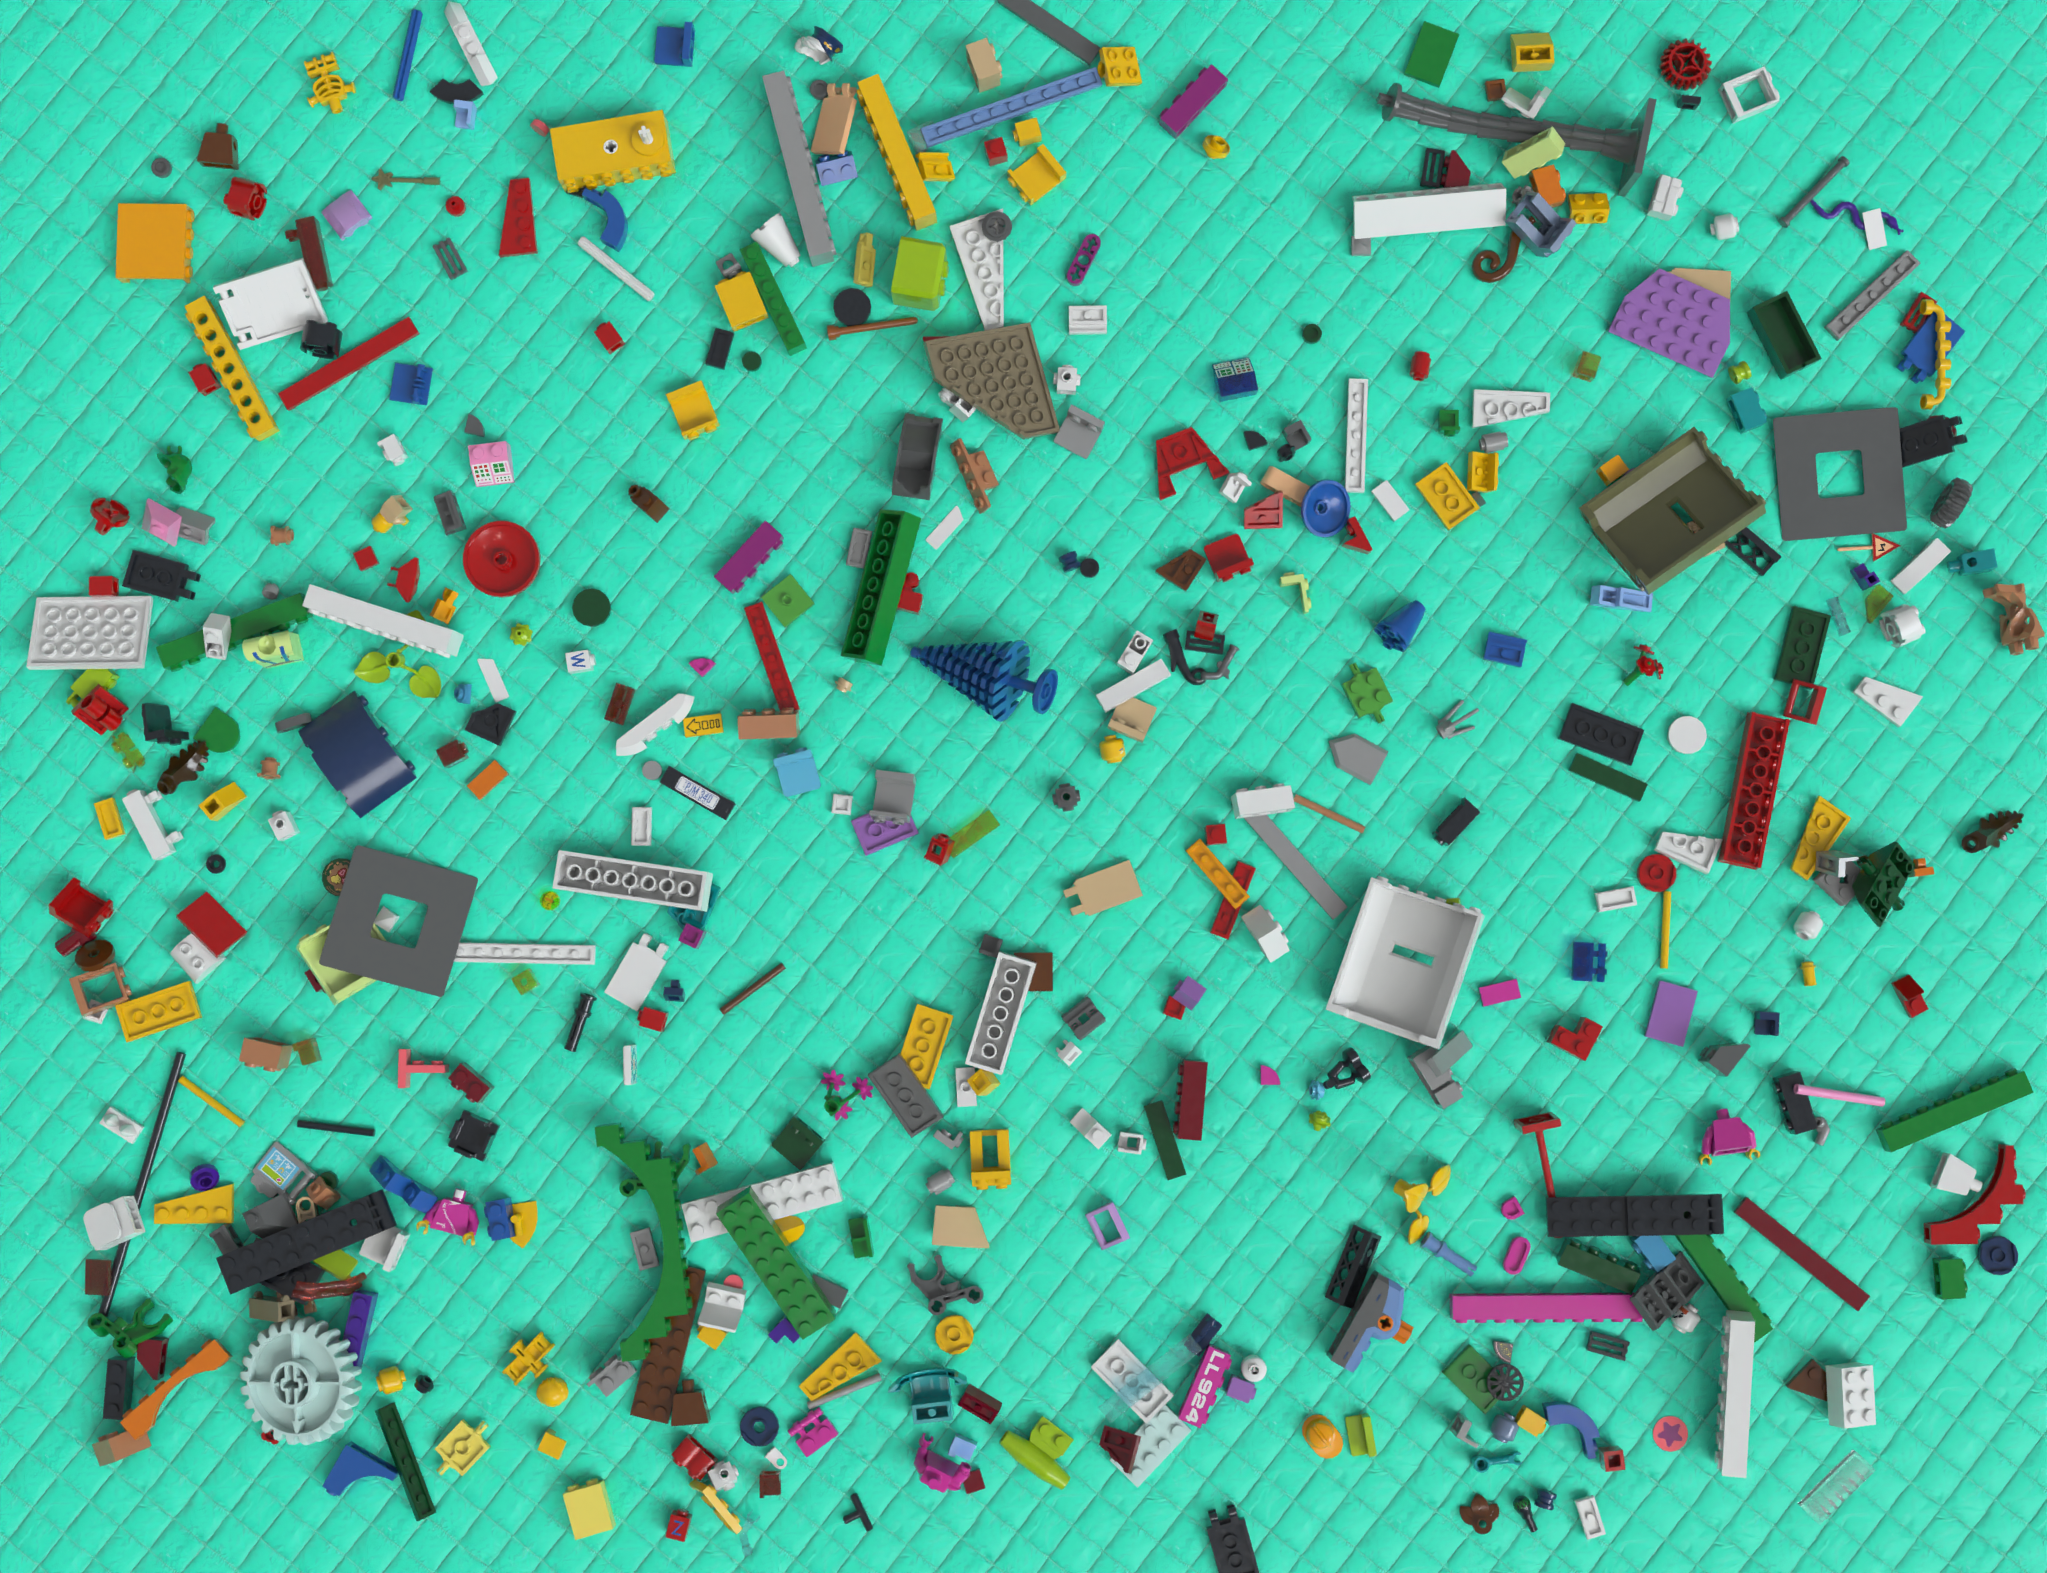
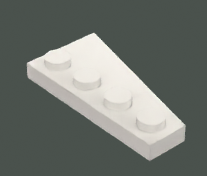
(1503, 406)

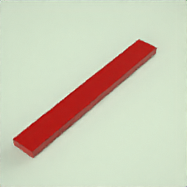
(348, 363)

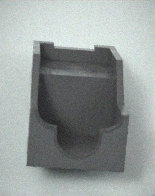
(917, 457)

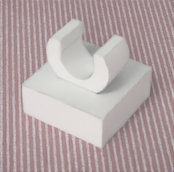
(1069, 1053)

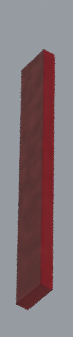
(1801, 1254)

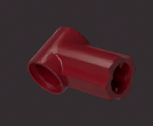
(72, 942)

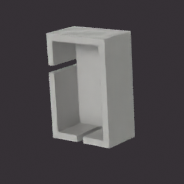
(1442, 1088)

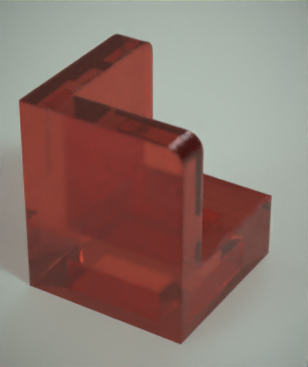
(770, 1483)

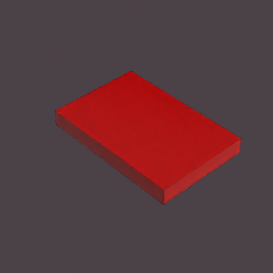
(211, 924)

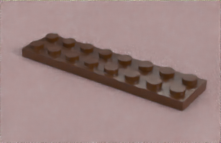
(664, 1363)

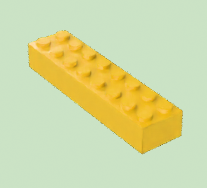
(897, 152)

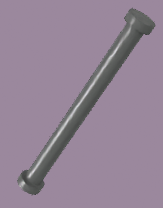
(1842, 162)

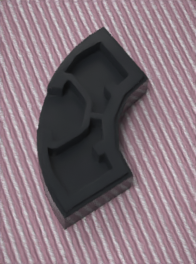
(449, 92)

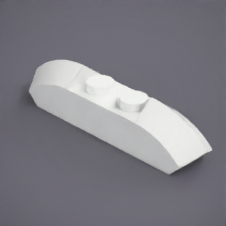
(470, 43)
(646, 730)

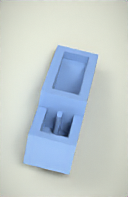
(1621, 598)

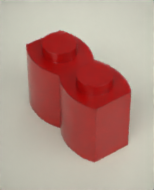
(694, 1457)

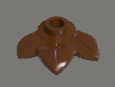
(1479, 1511)

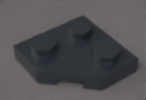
(491, 723)

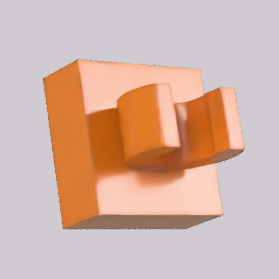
(1921, 869)

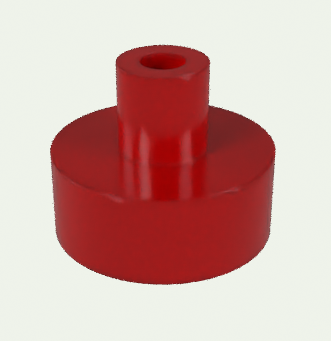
(455, 206)

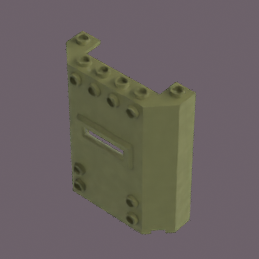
(1645, 533)

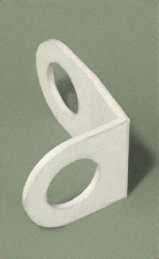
(773, 1455)

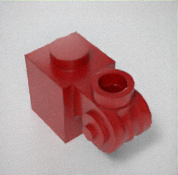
(910, 600)

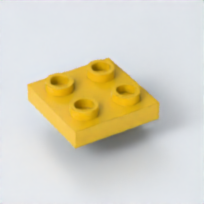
(1119, 66)

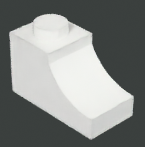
(1090, 1128)

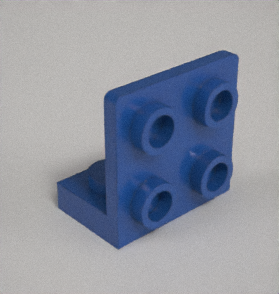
(675, 45)

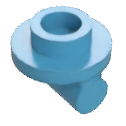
(463, 693)

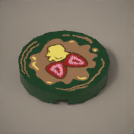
(334, 875)

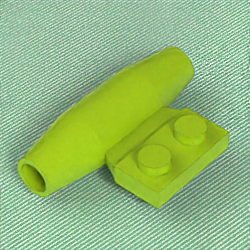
(1040, 1451)

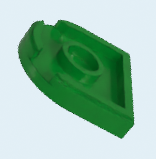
(219, 732)

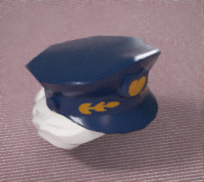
(819, 46)

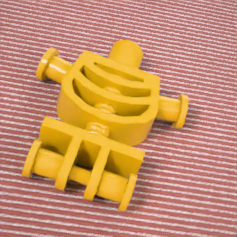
(325, 90)

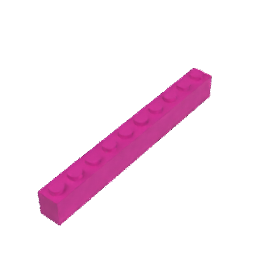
(1542, 1306)

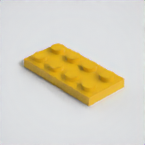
(158, 1011)
(926, 1042)

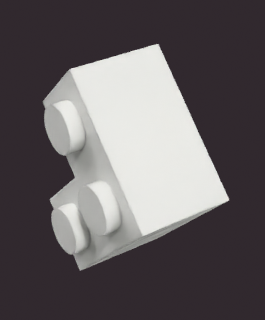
(1266, 932)

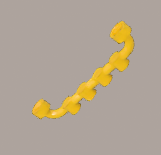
(1927, 307)

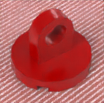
(108, 515)

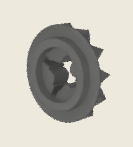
(990, 220)

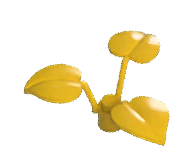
(1414, 1195)

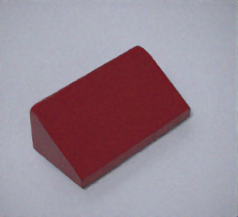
(980, 1404)

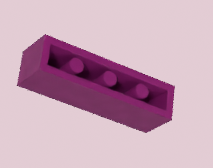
(1192, 101)
(749, 557)

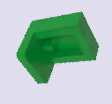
(1448, 422)

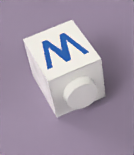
(580, 661)

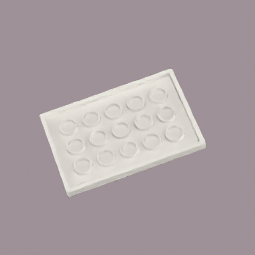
(90, 632)

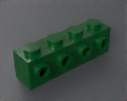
(1598, 1265)

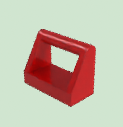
(1814, 705)

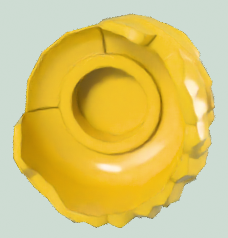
(552, 1391)

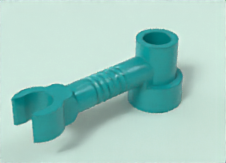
(1486, 1462)

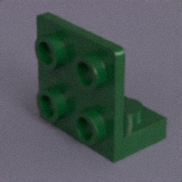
(798, 1142)

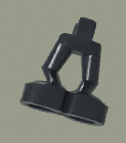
(1358, 1071)

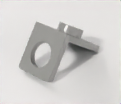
(731, 271)

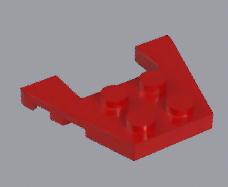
(1180, 453)

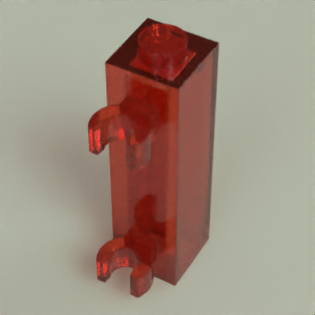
(313, 251)

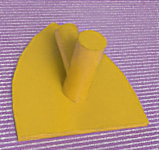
(524, 1221)

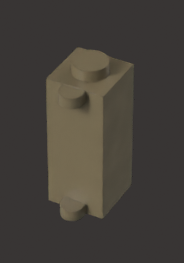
(271, 1307)

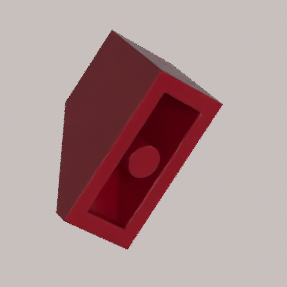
(153, 1355)

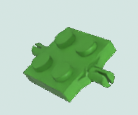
(1367, 692)

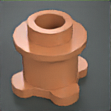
(281, 535)
(269, 769)

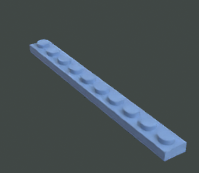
(1011, 107)

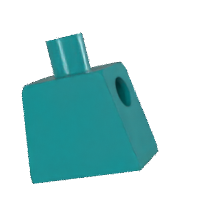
(1980, 562)

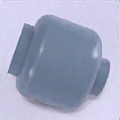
(1504, 1427)

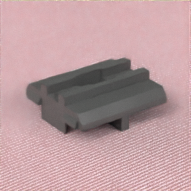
(1074, 1013)

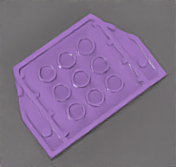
(1676, 321)

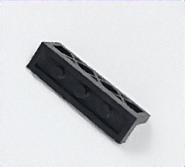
(1758, 546)
(1356, 1268)

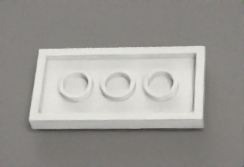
(1119, 1367)

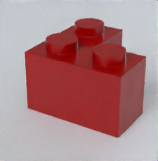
(1577, 1042)

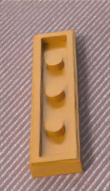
(1217, 873)

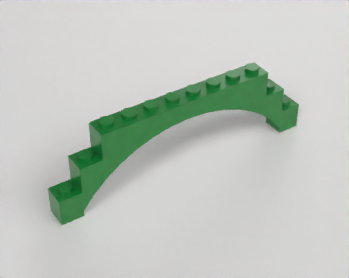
(659, 1181)

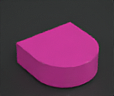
(1511, 1208)

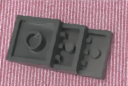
(1666, 1291)

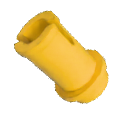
(1808, 973)

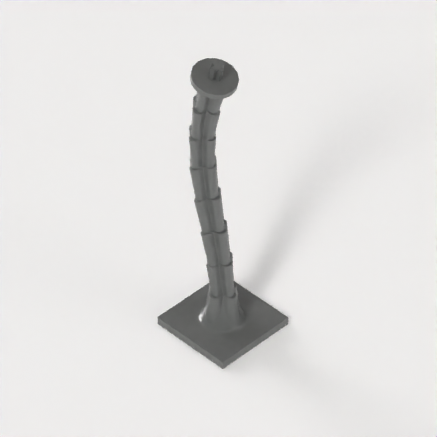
(1618, 144)

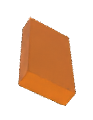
(487, 779)

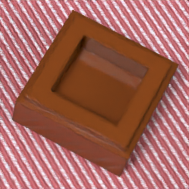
(1495, 89)

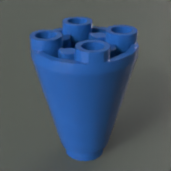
(1400, 627)

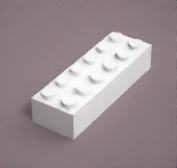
(1000, 1013)

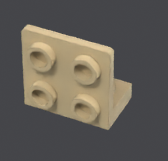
(1132, 719)

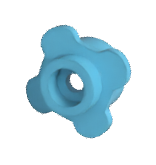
(1316, 1090)

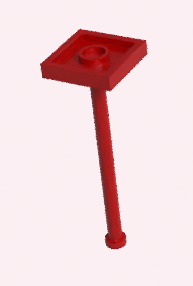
(1538, 1124)

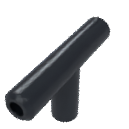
(859, 1513)

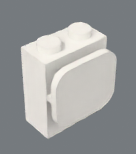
(113, 1223)

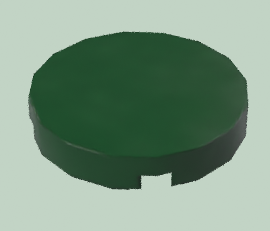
(591, 607)

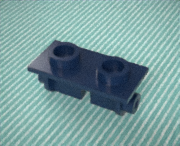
(1206, 1331)

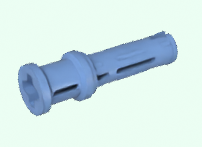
(1441, 1250)

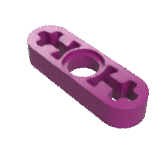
(1085, 245)

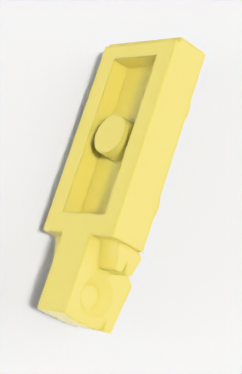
(864, 261)

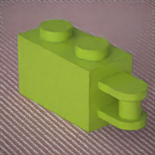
(89, 680)

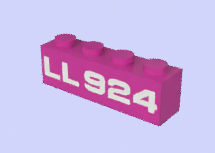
(1204, 1385)

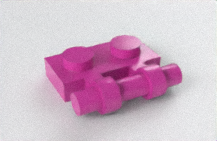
(817, 1436)

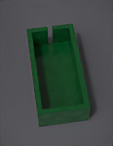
(1783, 335)

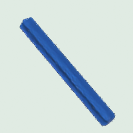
(407, 55)

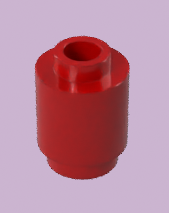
(1420, 366)

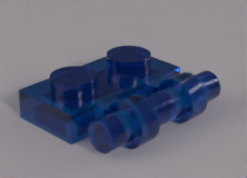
(1583, 961)

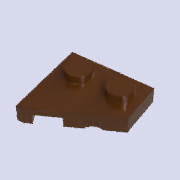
(1182, 569)
(1810, 1381)

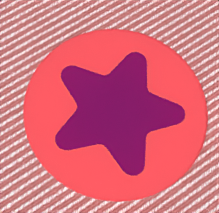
(1670, 1433)

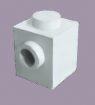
(283, 825)

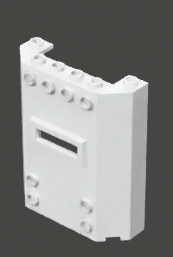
(1396, 990)

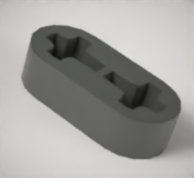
(293, 722)

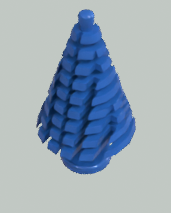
(990, 674)

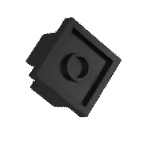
(473, 1136)

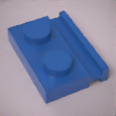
(1504, 649)

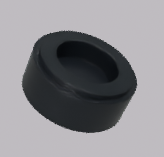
(1089, 568)

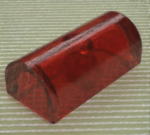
(619, 704)

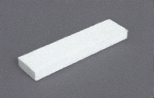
(1133, 685)

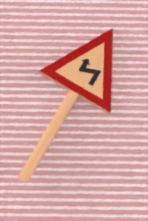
(1879, 547)

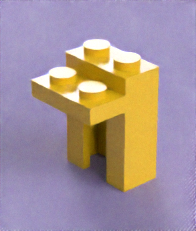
(990, 1176)

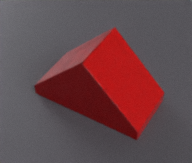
(1206, 625)

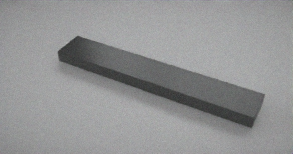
(1053, 28)

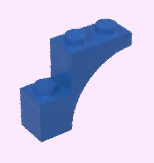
(397, 1182)

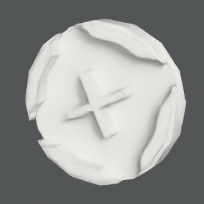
(1686, 735)

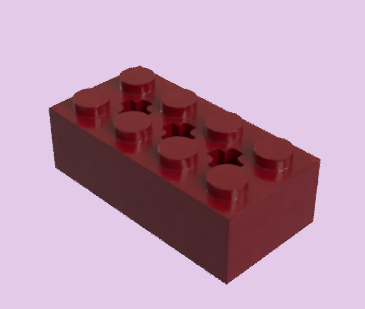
(1191, 1099)

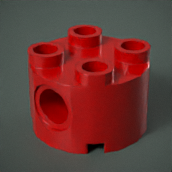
(246, 198)

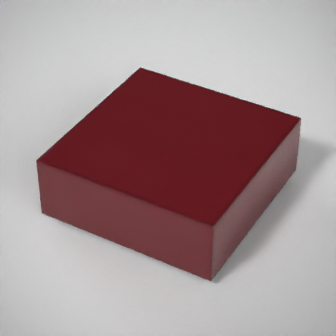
(974, 1482)

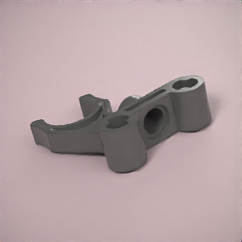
(944, 1293)

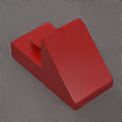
(1359, 542)
(1910, 995)

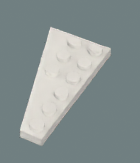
(983, 268)

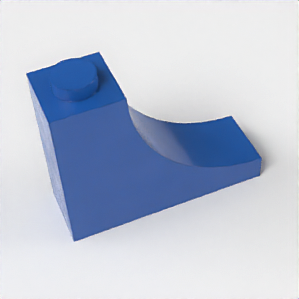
(355, 1464)

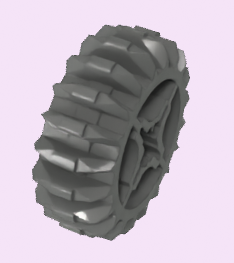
(1951, 502)

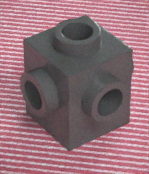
(1066, 805)

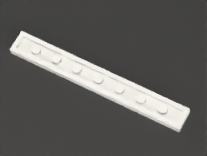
(526, 953)

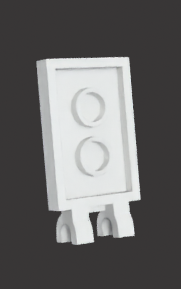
(637, 973)

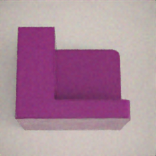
(692, 936)

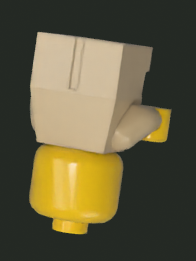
(391, 512)

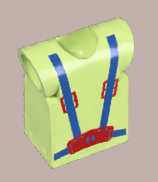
(274, 649)

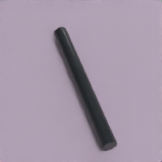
(336, 1128)

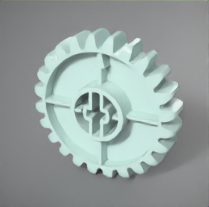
(301, 1380)

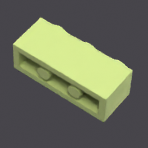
(1533, 153)

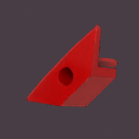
(407, 579)

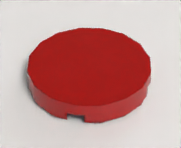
(1656, 873)

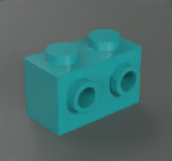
(1746, 410)

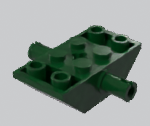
(1882, 880)

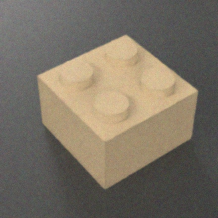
(983, 64)

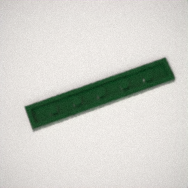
(405, 1461)

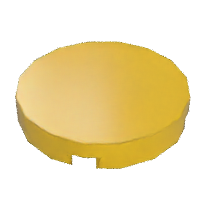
(954, 1334)

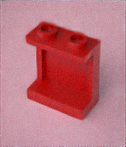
(80, 908)

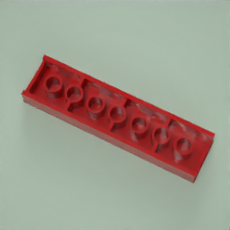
(1753, 791)

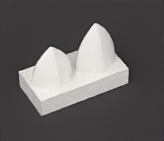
(121, 1125)

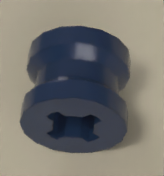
(1069, 561)
(1545, 1499)

